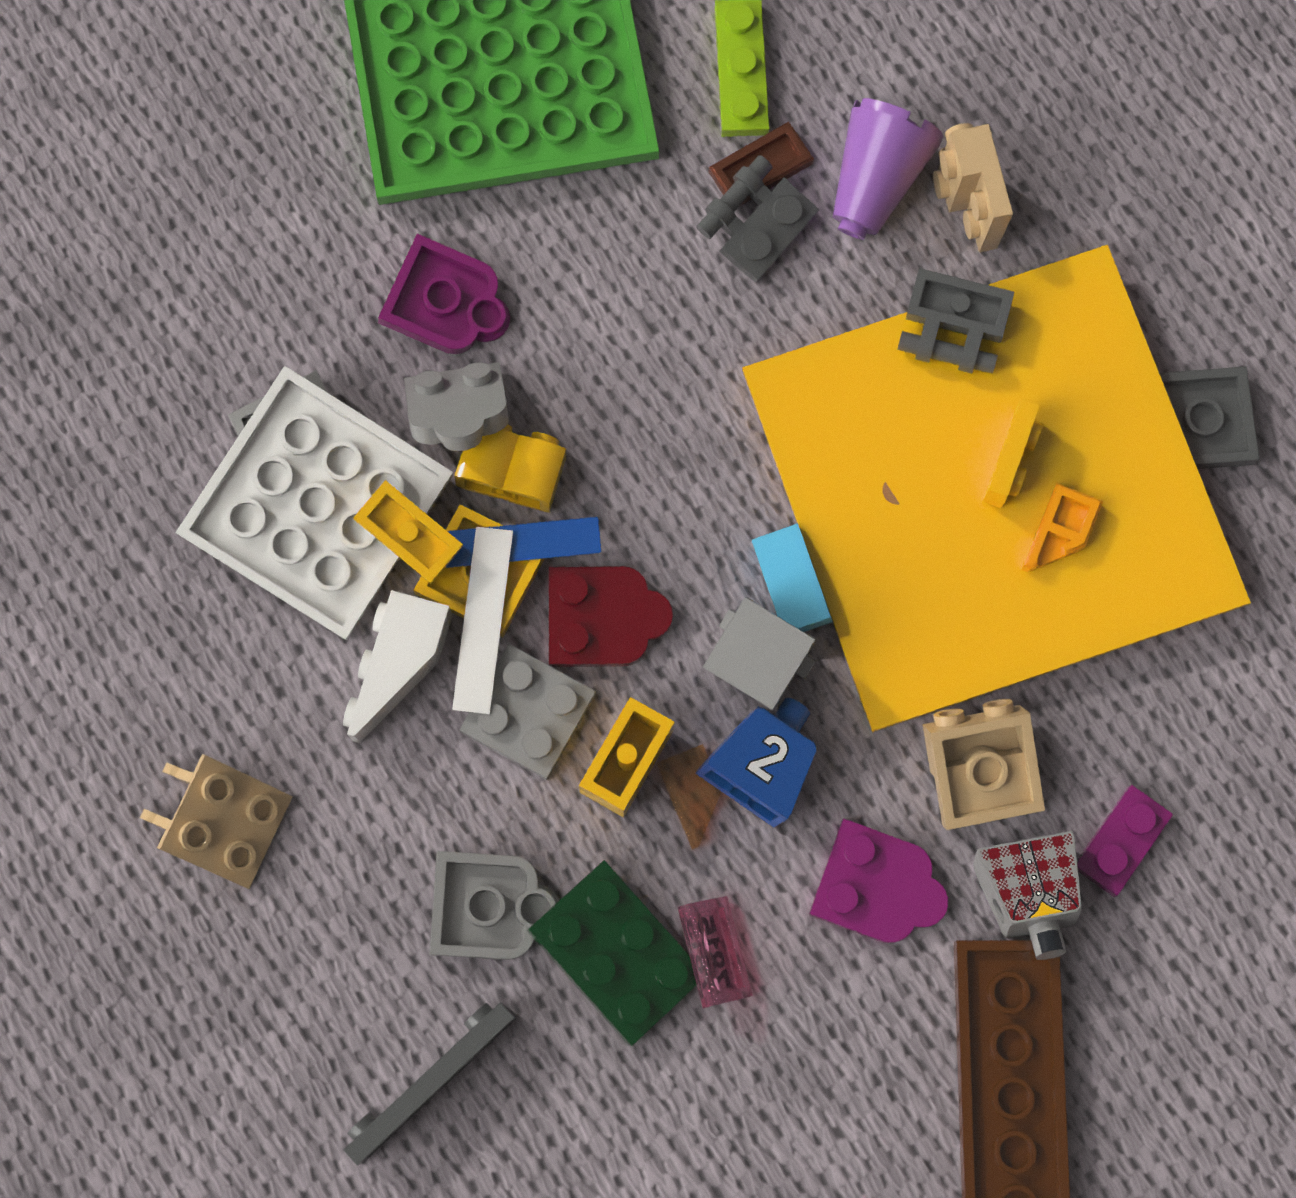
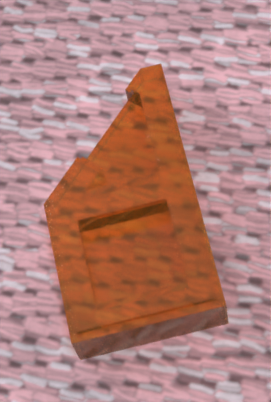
(690, 794)

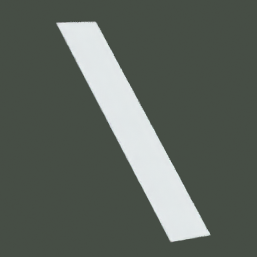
(482, 620)

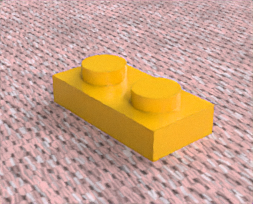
(1021, 435)
(408, 531)

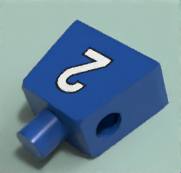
(764, 761)

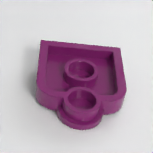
(445, 299)
(878, 885)

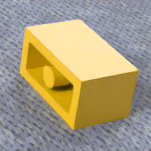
(626, 757)

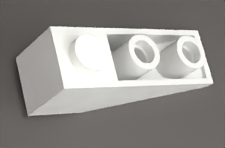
(404, 652)

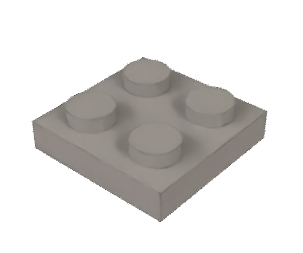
(530, 712)

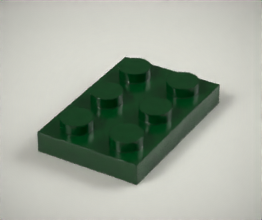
(615, 953)

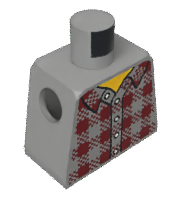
(1032, 889)

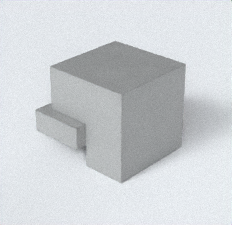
(760, 653)

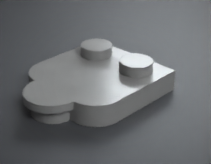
(457, 405)
(485, 905)

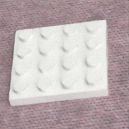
(290, 496)

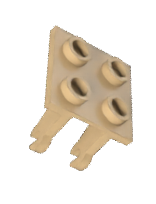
(222, 820)

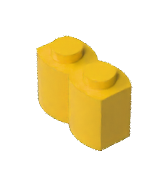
(513, 468)

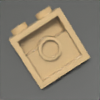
(973, 180)
(984, 764)

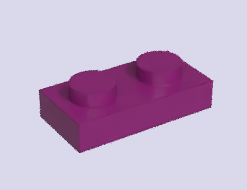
(1123, 840)

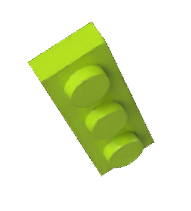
(741, 68)

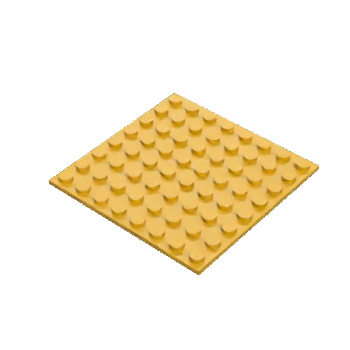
(935, 585)

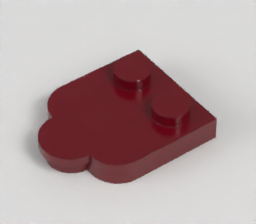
(602, 616)

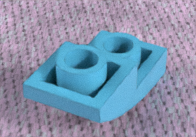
(791, 578)

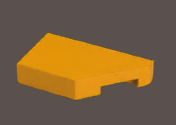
(1063, 527)

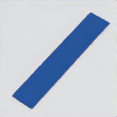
(538, 540)

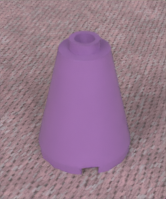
(879, 164)

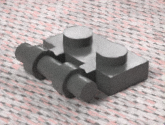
(768, 229)
(958, 307)

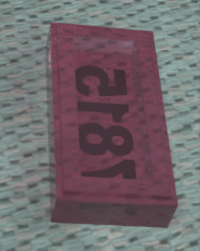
(714, 951)

